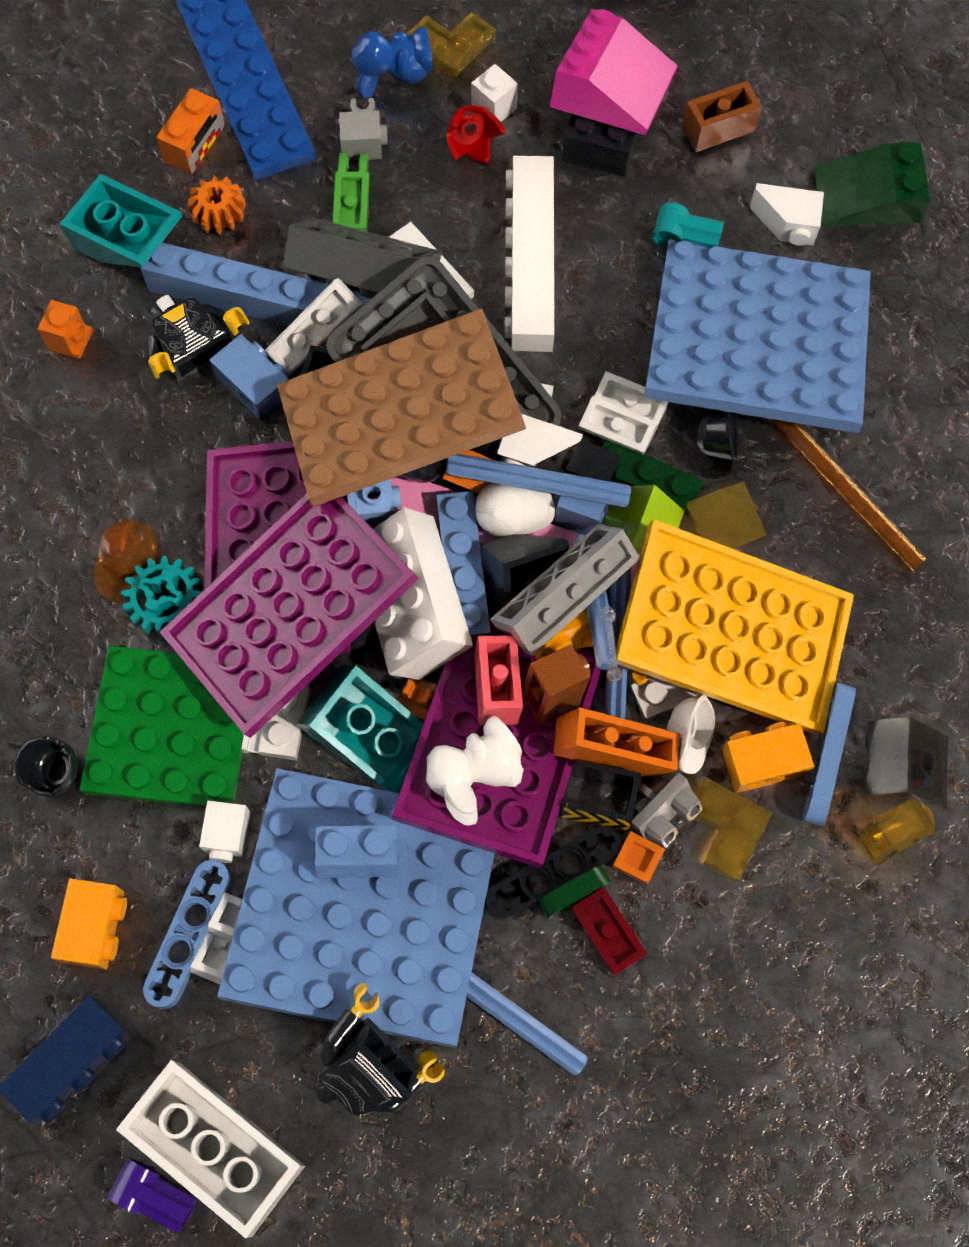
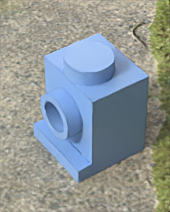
(379, 509)

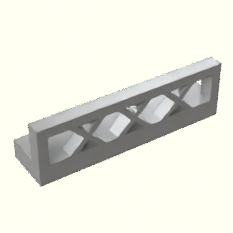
(567, 587)

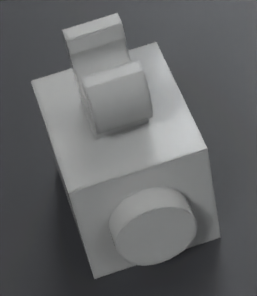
(362, 131)

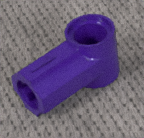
(143, 1191)

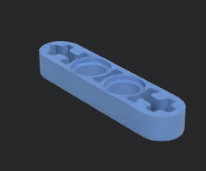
(829, 755)
(182, 931)

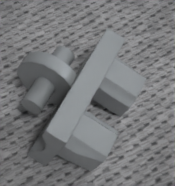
(661, 805)

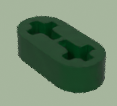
(574, 891)

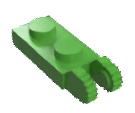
(352, 193)

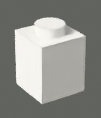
(496, 91)
(225, 831)

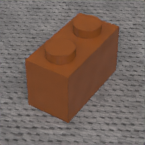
(721, 116)
(556, 683)

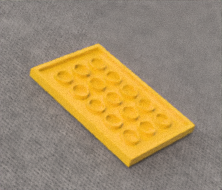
(734, 627)

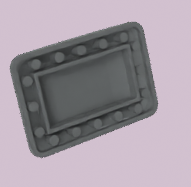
(419, 300)

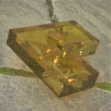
(457, 48)
(739, 827)

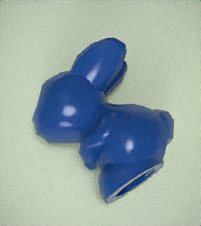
(404, 57)

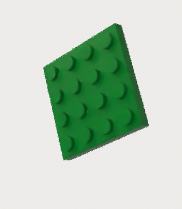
(160, 734)

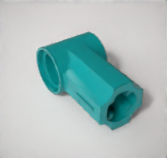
(677, 224)

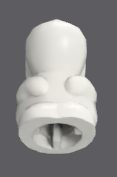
(485, 760)

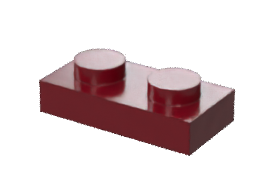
(608, 931)

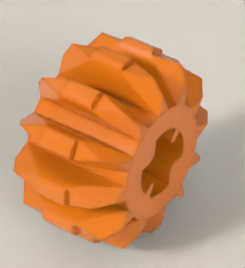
(216, 204)

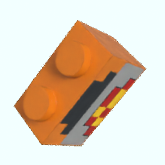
(191, 131)

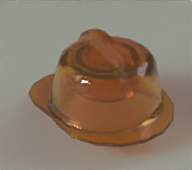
(119, 551)

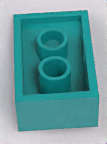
(118, 223)
(364, 727)

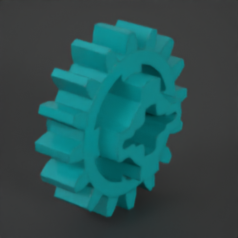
(158, 581)

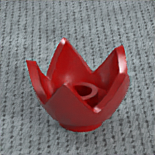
(475, 140)

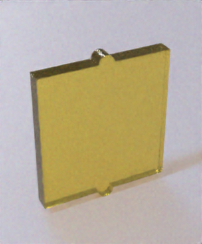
(727, 516)

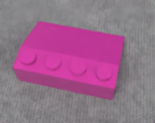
(612, 74)

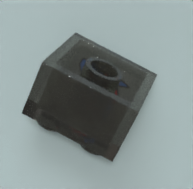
(906, 762)

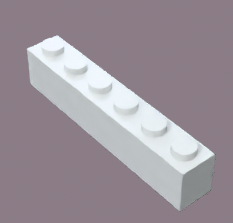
(532, 254)

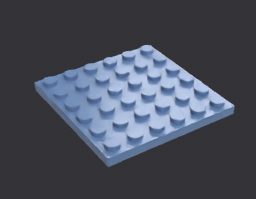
(761, 336)
(315, 939)

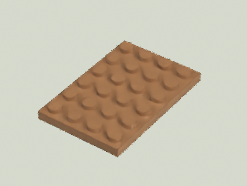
(399, 407)

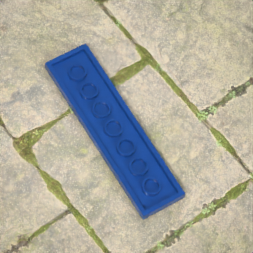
(247, 85)

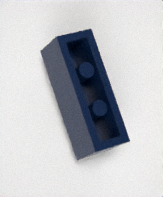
(64, 1061)

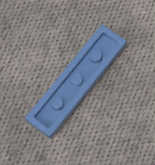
(463, 556)

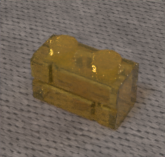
(897, 831)

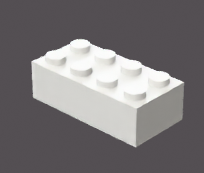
(427, 620)
(211, 1148)

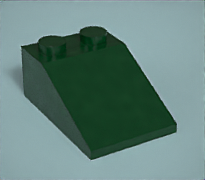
(874, 186)

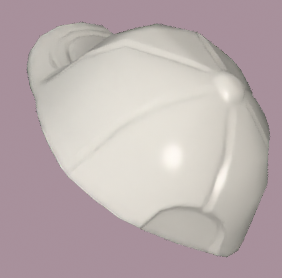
(513, 510)
(696, 724)

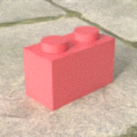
(498, 679)

